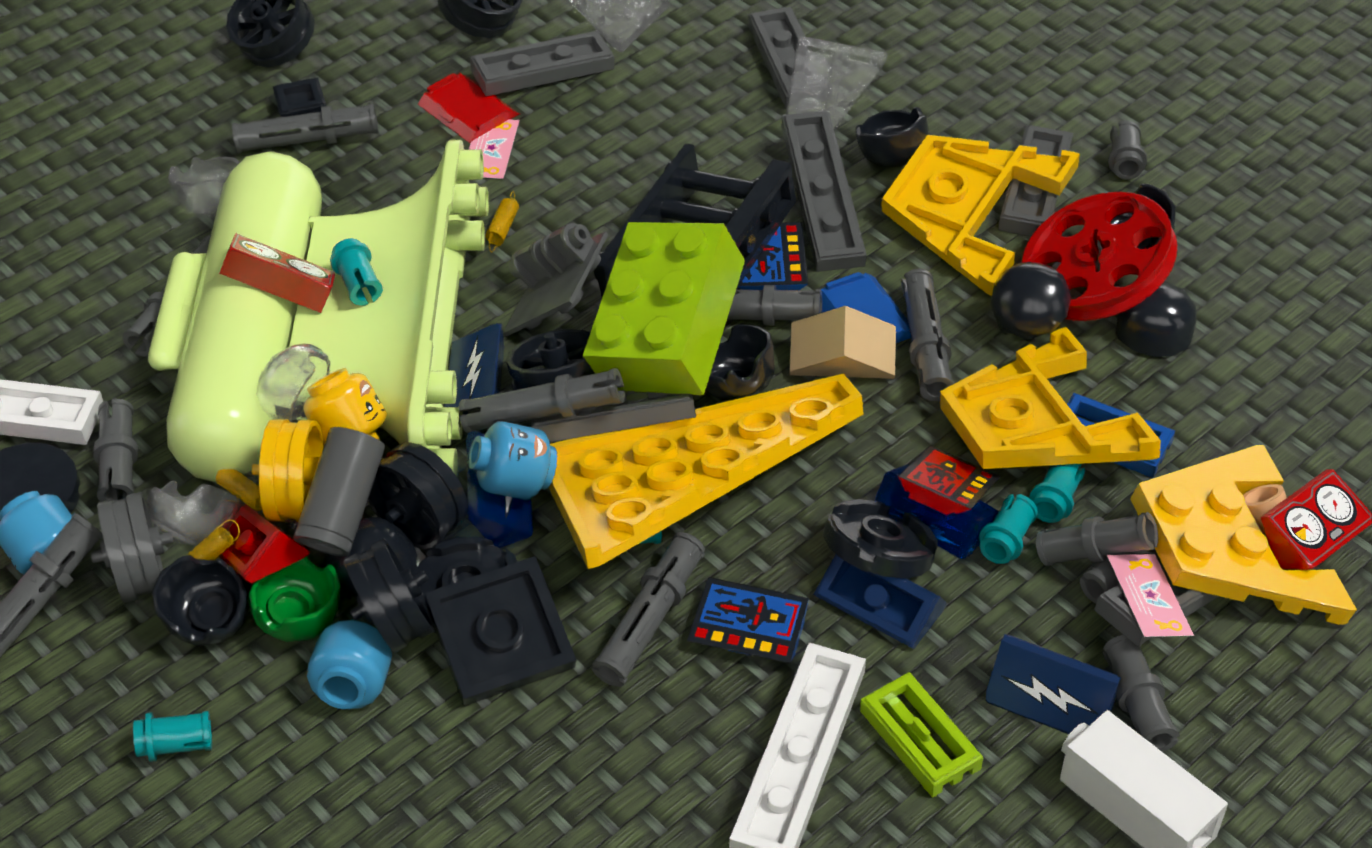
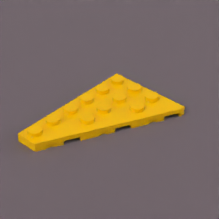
(645, 478)

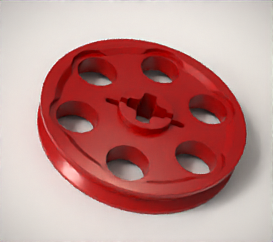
(1118, 251)

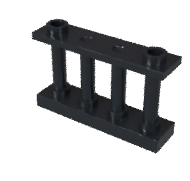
(750, 225)

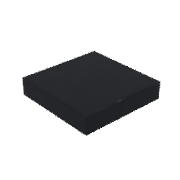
(499, 630)

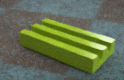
(947, 770)

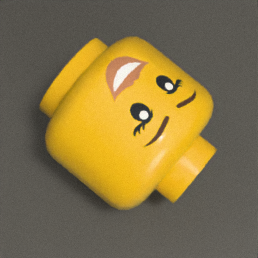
(345, 402)

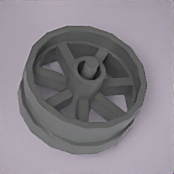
(130, 545)

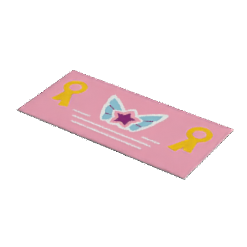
(496, 148)
(1150, 595)

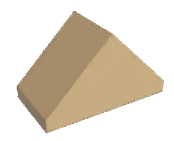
(843, 343)

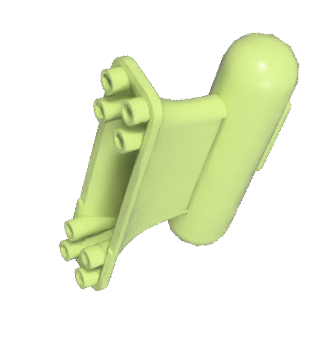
(228, 331)

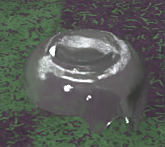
(202, 184)
(286, 379)
(191, 516)

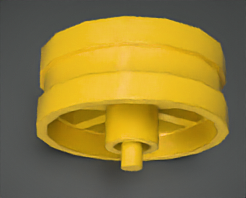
(287, 466)

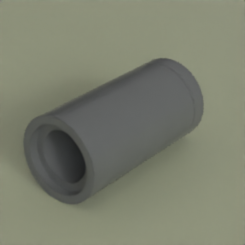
(339, 491)

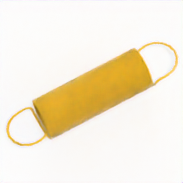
(502, 221)
(240, 487)
(214, 544)

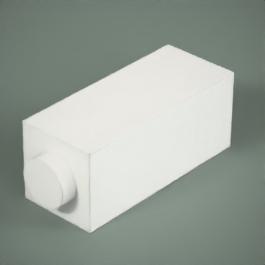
(1139, 786)

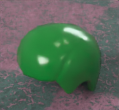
(296, 601)

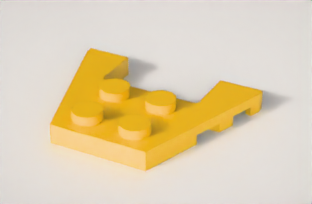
(952, 189)
(1022, 421)
(1215, 544)

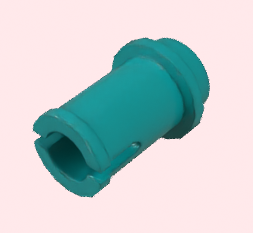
(352, 262)
(1056, 491)
(1003, 537)
(172, 734)

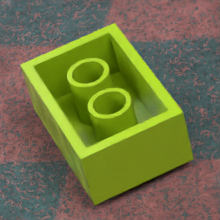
(666, 306)

